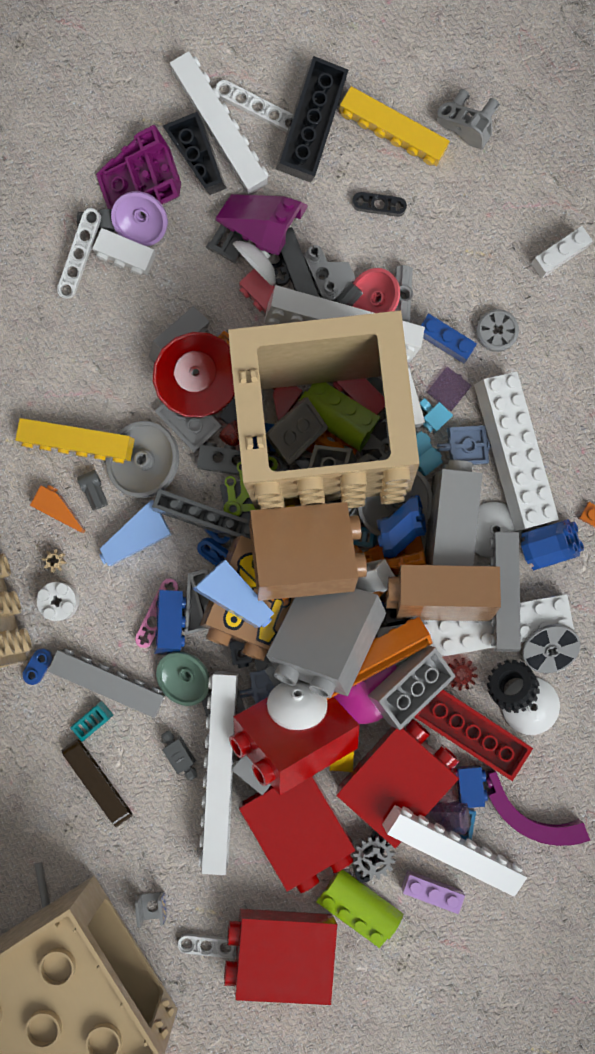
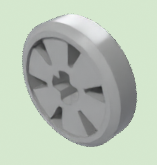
(501, 319)

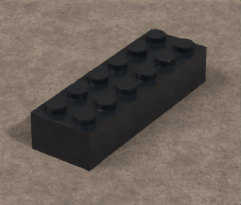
(312, 119)

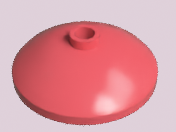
(377, 284)

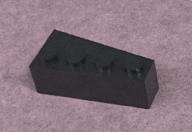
(194, 145)

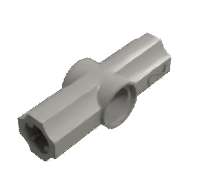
(404, 277)

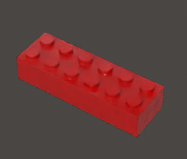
(475, 734)

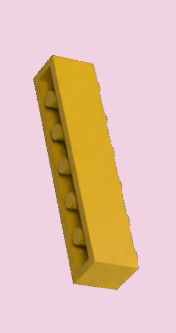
(393, 126)
(74, 439)

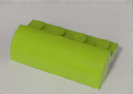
(342, 415)
(360, 908)

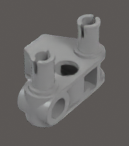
(473, 130)
(337, 274)

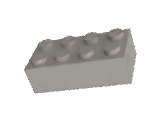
(411, 686)

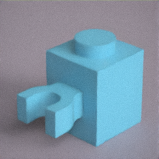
(435, 417)

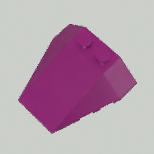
(143, 167)
(261, 218)

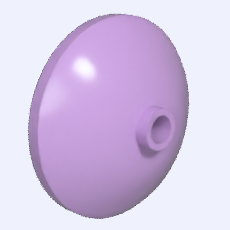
(132, 224)

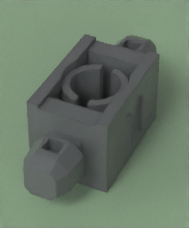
(179, 755)

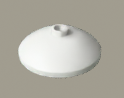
(258, 260)
(492, 515)
(296, 706)
(538, 720)

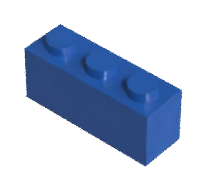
(447, 339)

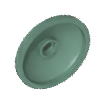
(178, 683)

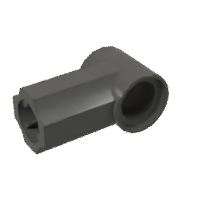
(106, 221)
(349, 295)
(91, 485)

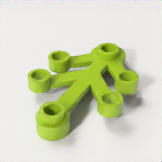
(244, 494)

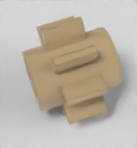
(51, 556)

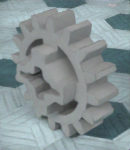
(366, 856)

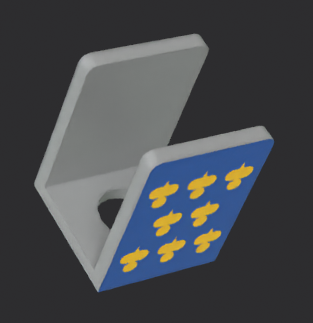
(144, 913)

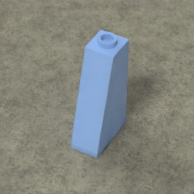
(136, 535)
(233, 594)

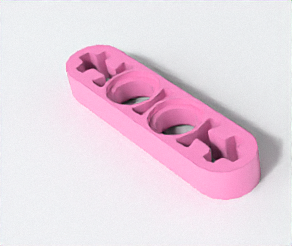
(152, 612)

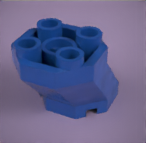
(401, 527)
(551, 544)

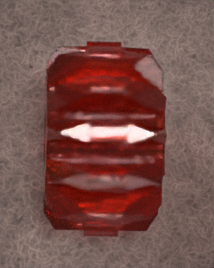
(466, 668)

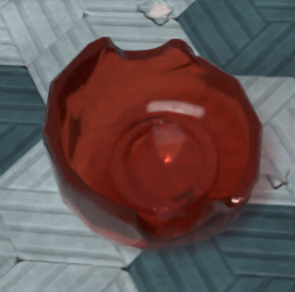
(230, 435)

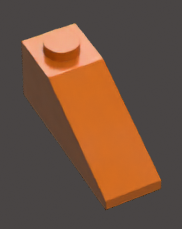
(54, 505)

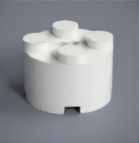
(49, 594)

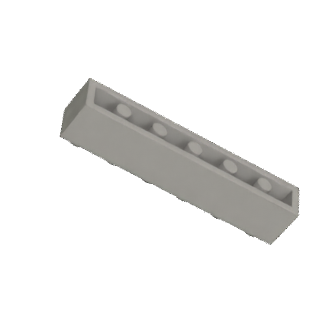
(507, 619)
(107, 683)

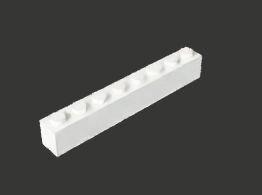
(218, 123)
(454, 850)

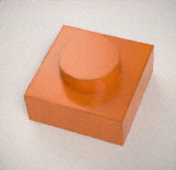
(588, 514)

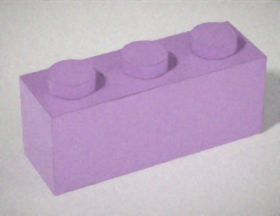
(433, 892)

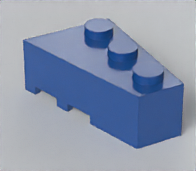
(169, 622)

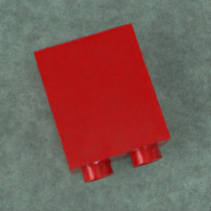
(288, 755)
(399, 773)
(298, 833)
(282, 957)

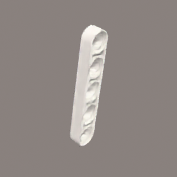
(251, 99)
(85, 246)
(215, 951)

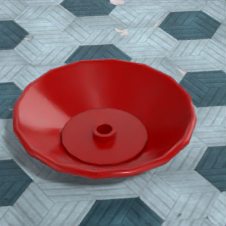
(197, 393)

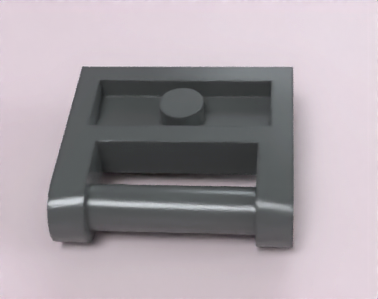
(228, 249)

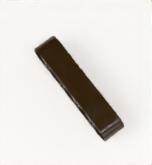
(97, 782)

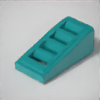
(100, 712)

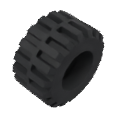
(503, 675)

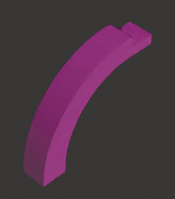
(551, 834)

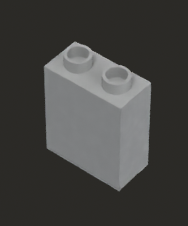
(453, 515)
(326, 640)

